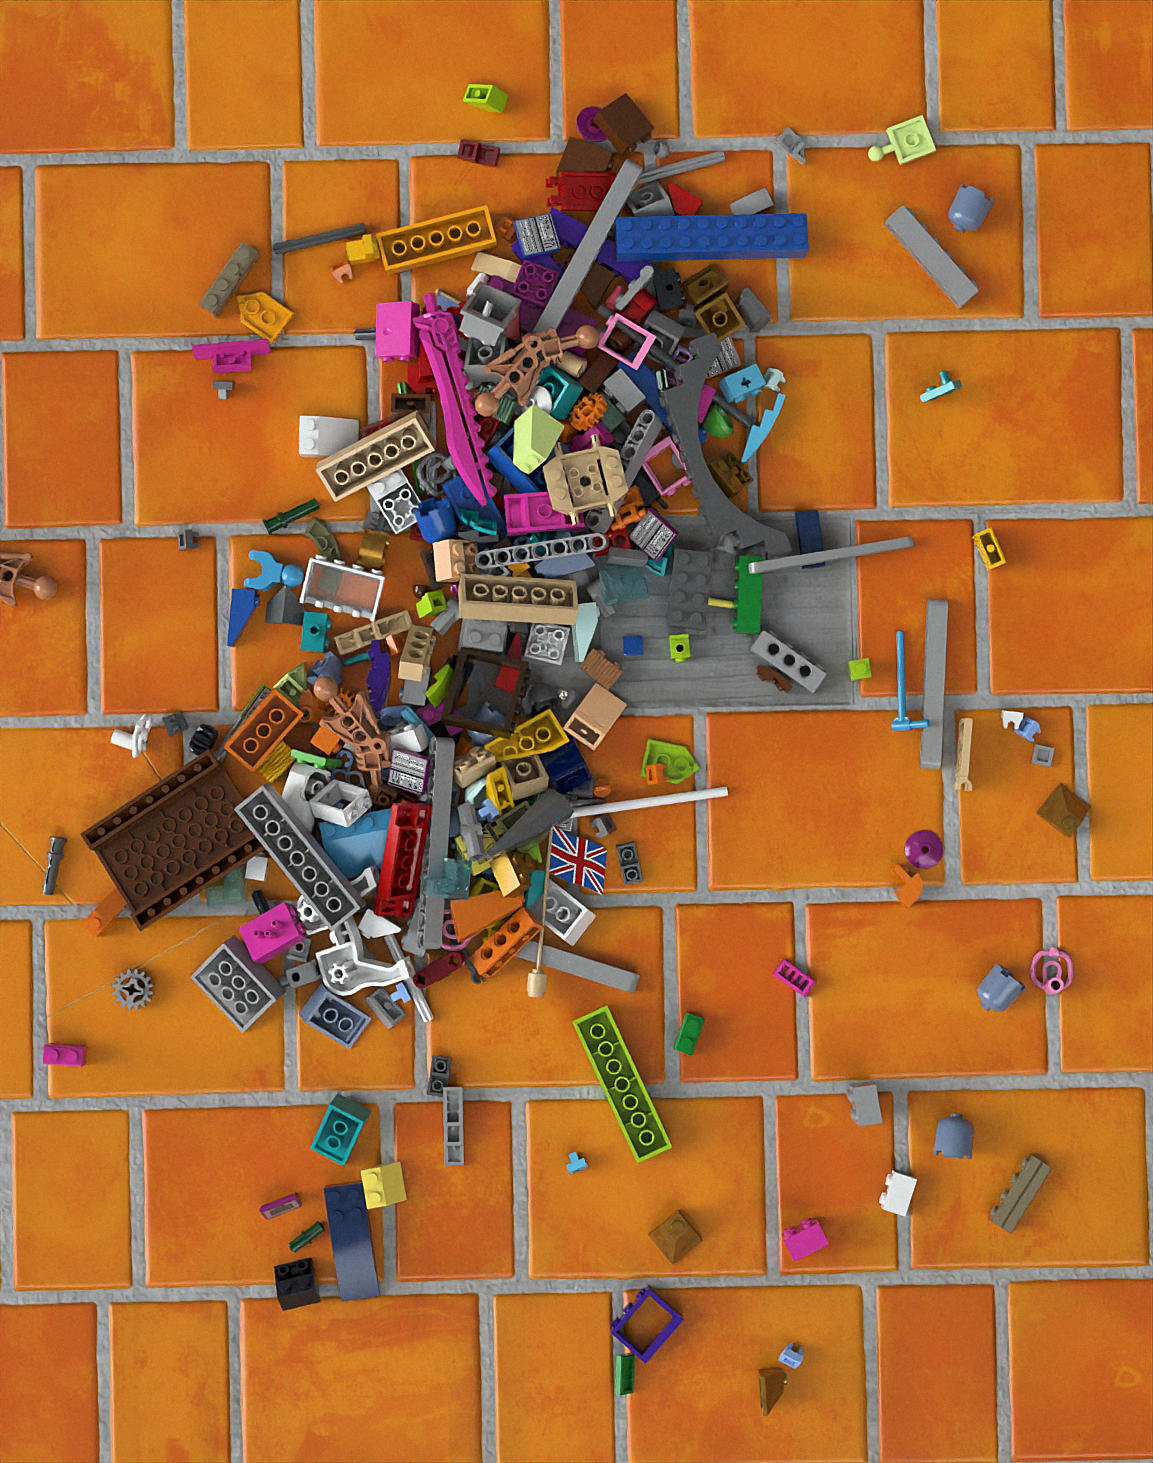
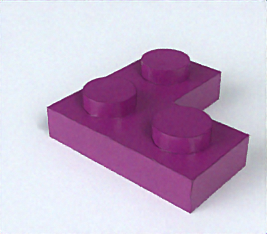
(432, 715)

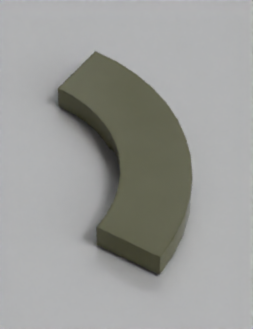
(324, 540)

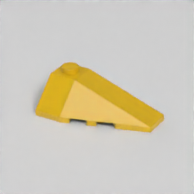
(531, 738)

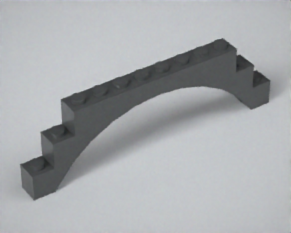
(682, 411)

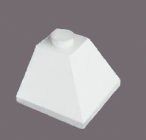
(377, 925)

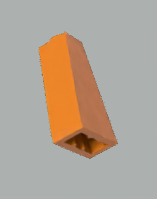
(481, 912)

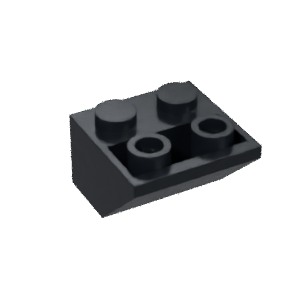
(296, 1284)

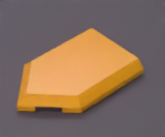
(263, 315)

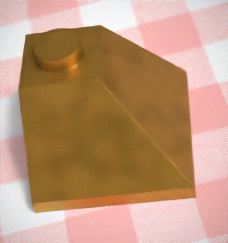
(719, 316)
(1064, 811)
(675, 1237)
(771, 1387)

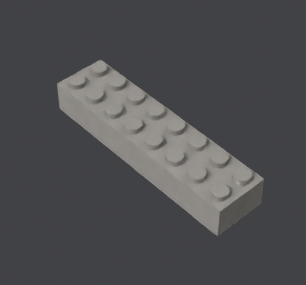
(300, 856)

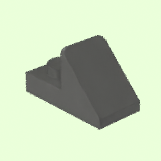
(621, 435)

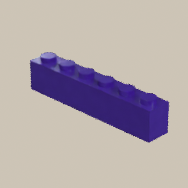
(571, 234)

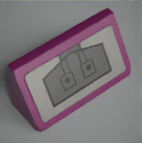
(280, 1206)

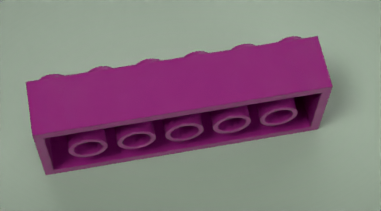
(531, 314)

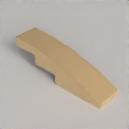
(377, 630)

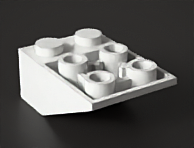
(395, 499)

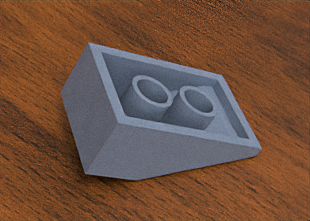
(334, 1016)

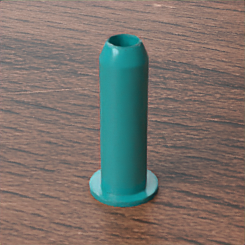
(356, 659)

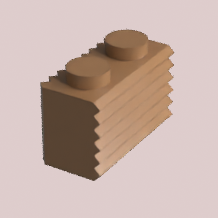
(601, 669)

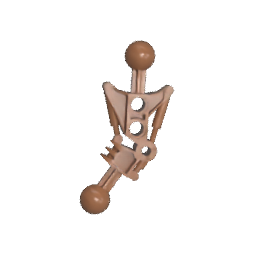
(527, 376)
(43, 587)
(376, 742)

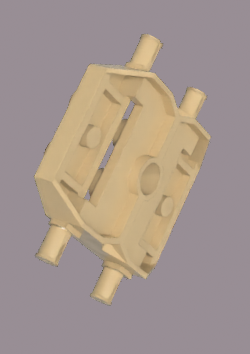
(581, 465)

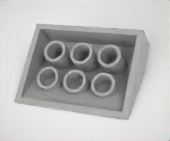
(238, 983)

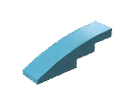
(758, 434)

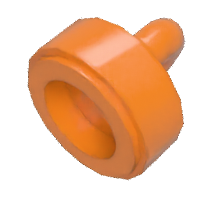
(601, 788)

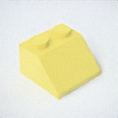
(383, 1184)

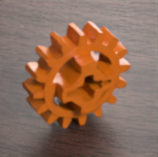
(588, 411)

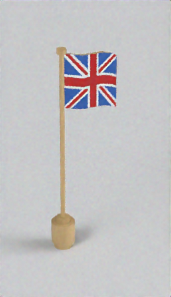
(575, 862)

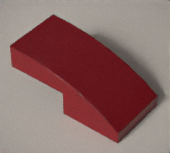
(478, 153)

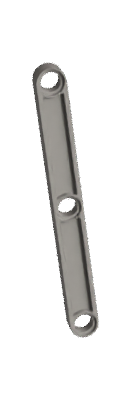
(830, 555)

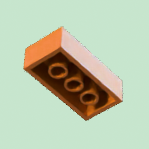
(263, 730)

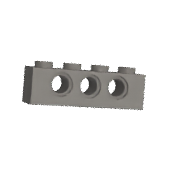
(810, 682)

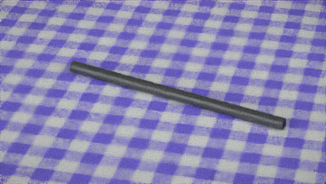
(672, 364)

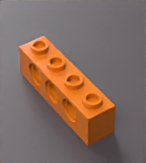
(505, 951)

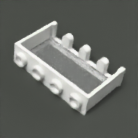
(343, 587)

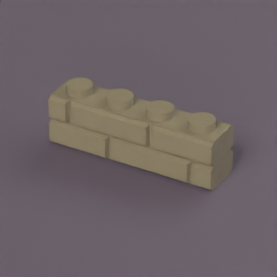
(229, 279)
(1020, 1193)

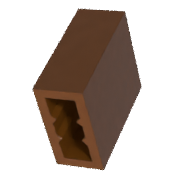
(624, 124)

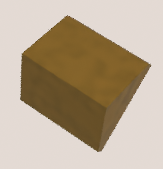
(704, 285)

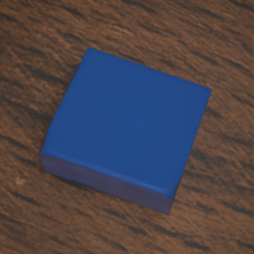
(633, 645)

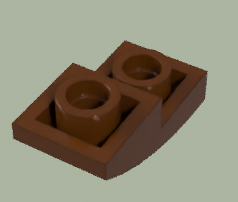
(768, 674)
(388, 795)

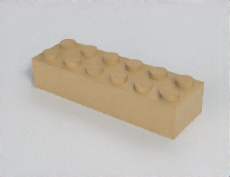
(376, 456)
(517, 599)

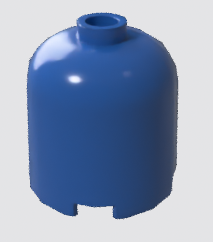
(436, 520)

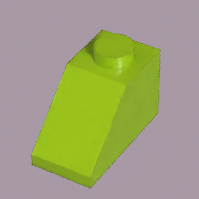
(485, 97)

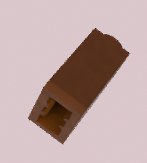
(584, 158)
(595, 283)
(598, 373)

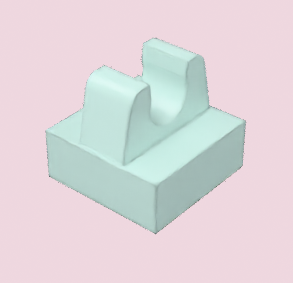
(772, 378)

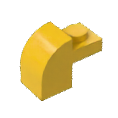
(362, 250)

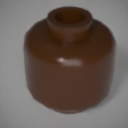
(618, 341)

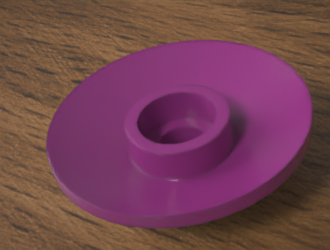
(585, 121)
(916, 856)

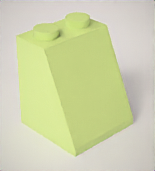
(534, 438)

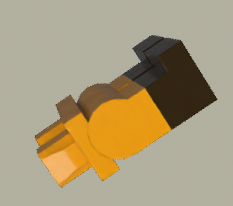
(517, 570)

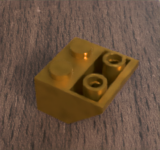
(729, 475)

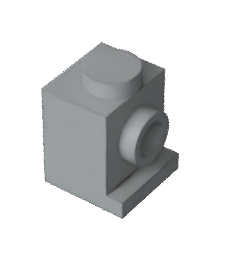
(302, 955)

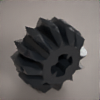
(203, 739)

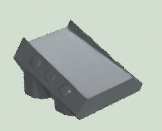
(752, 311)

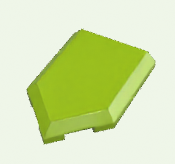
(675, 757)

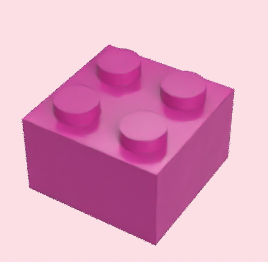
(804, 1238)

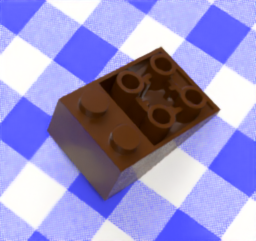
(408, 403)

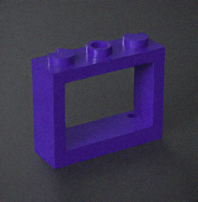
(660, 1338)

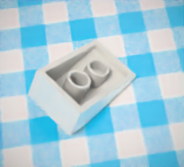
(326, 435)
(563, 913)

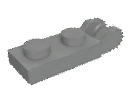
(634, 287)

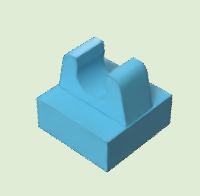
(576, 1164)

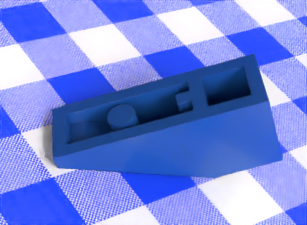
(241, 611)

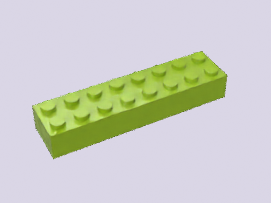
(622, 1083)

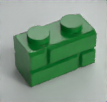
(688, 1033)

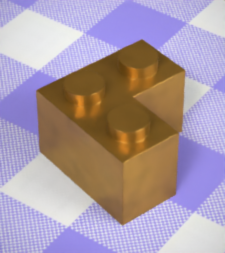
(513, 872)

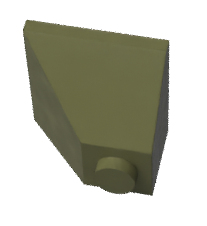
(510, 818)

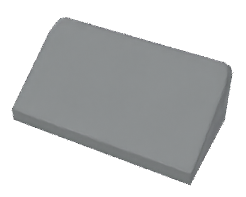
(626, 557)
(384, 1007)

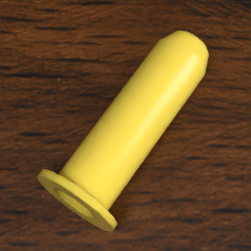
(720, 603)

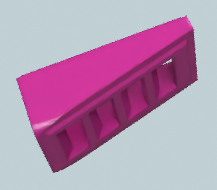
(809, 986)

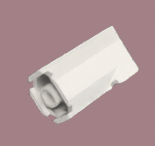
(301, 786)

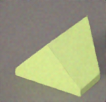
(293, 684)

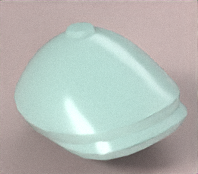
(476, 792)

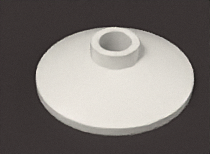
(540, 397)

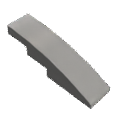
(453, 1126)

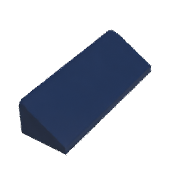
(809, 534)

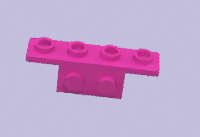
(231, 355)

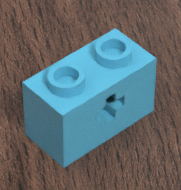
(732, 384)

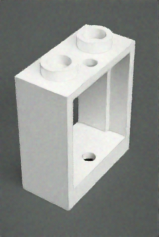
(323, 805)

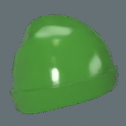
(717, 423)

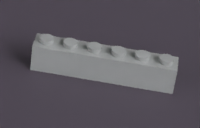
(931, 257)

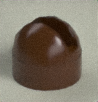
(420, 590)

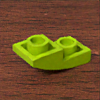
(440, 689)

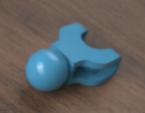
(273, 573)

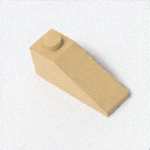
(494, 265)

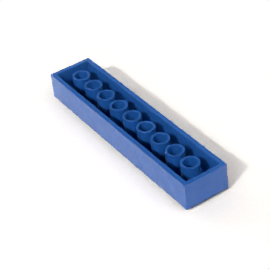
(711, 237)

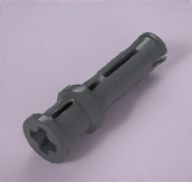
(54, 855)

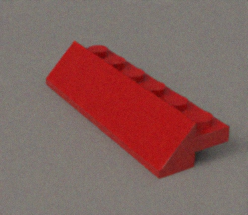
(402, 858)

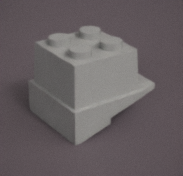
(488, 314)
(483, 635)

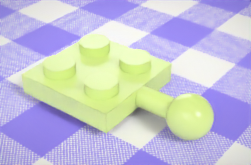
(908, 141)

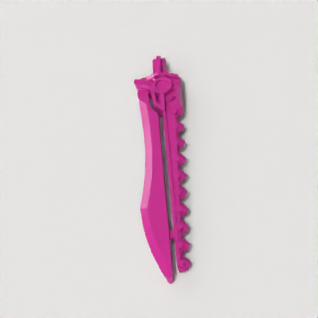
(445, 338)

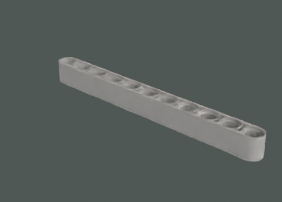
(589, 247)
(436, 845)

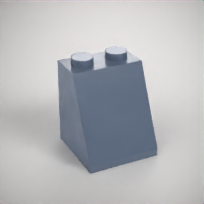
(566, 564)

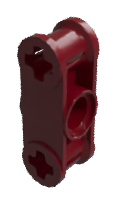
(439, 969)

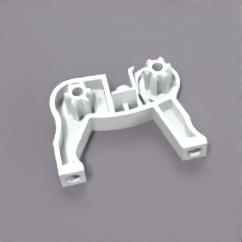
(344, 964)

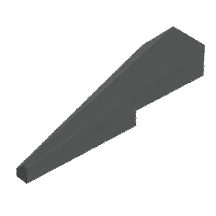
(543, 814)

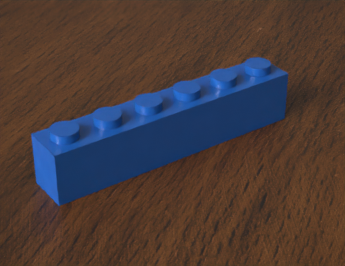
(646, 382)

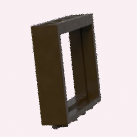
(515, 708)

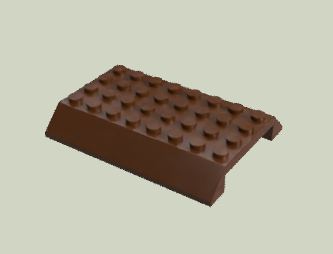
(174, 839)

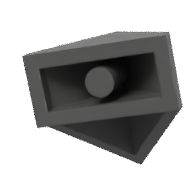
(285, 608)

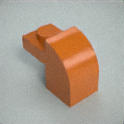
(911, 887)

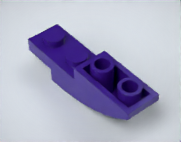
(379, 676)

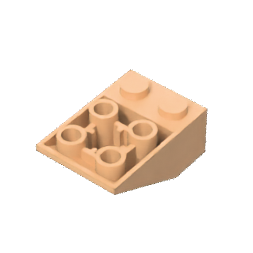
(594, 716)

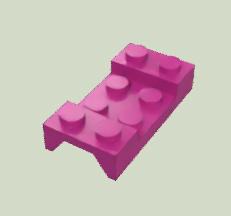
(534, 513)

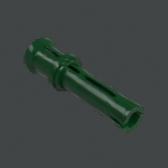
(284, 519)

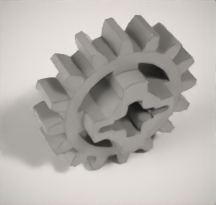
(134, 980)

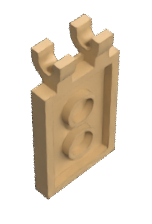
(963, 755)

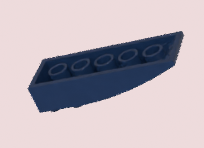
(351, 1240)

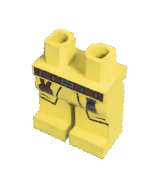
(490, 838)

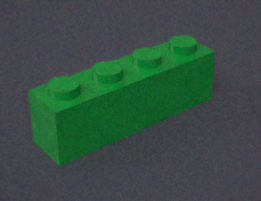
(748, 597)

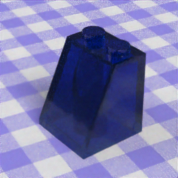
(566, 767)

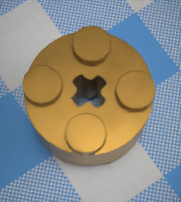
(372, 548)

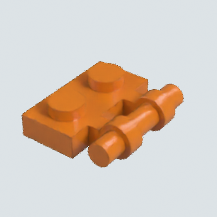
(630, 503)

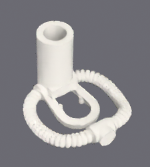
(134, 741)

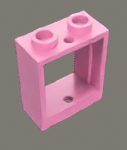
(643, 350)
(653, 452)

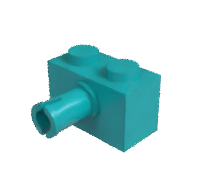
(315, 632)

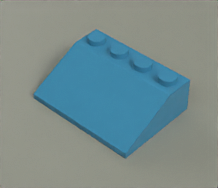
(358, 845)

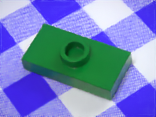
(624, 1374)

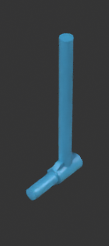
(904, 723)

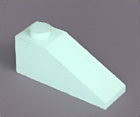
(584, 628)

